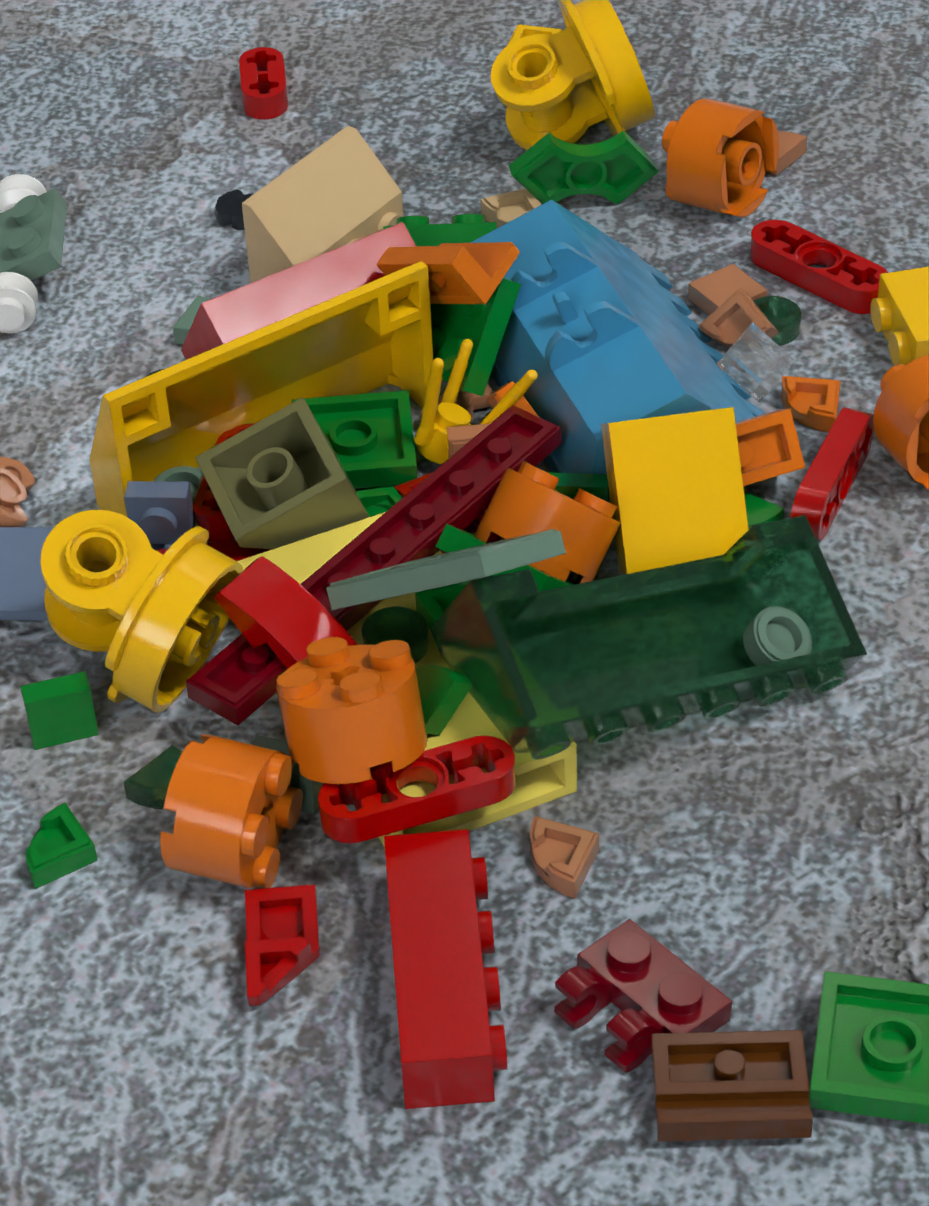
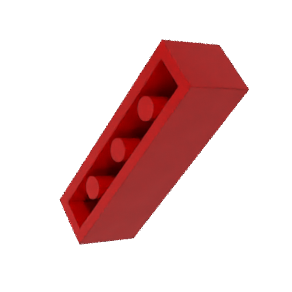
(440, 970)

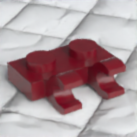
(649, 988)

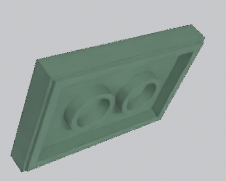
(446, 569)

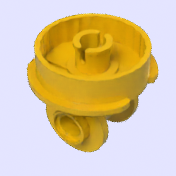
(572, 78)
(137, 604)

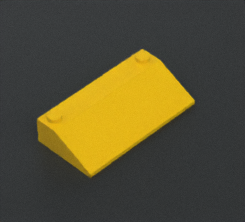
(331, 349)

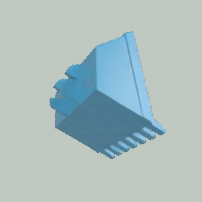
(600, 337)

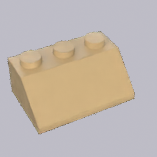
(319, 205)

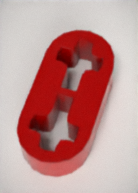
(263, 83)

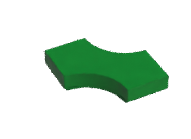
(564, 169)

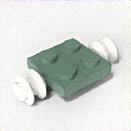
(29, 246)

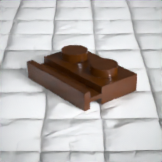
(731, 1085)

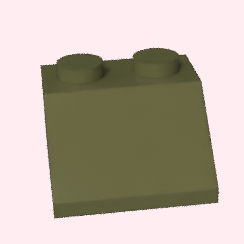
(280, 481)

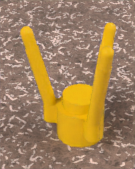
(432, 431)

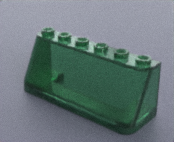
(645, 642)

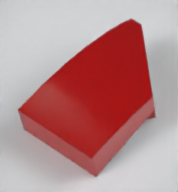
(280, 938)

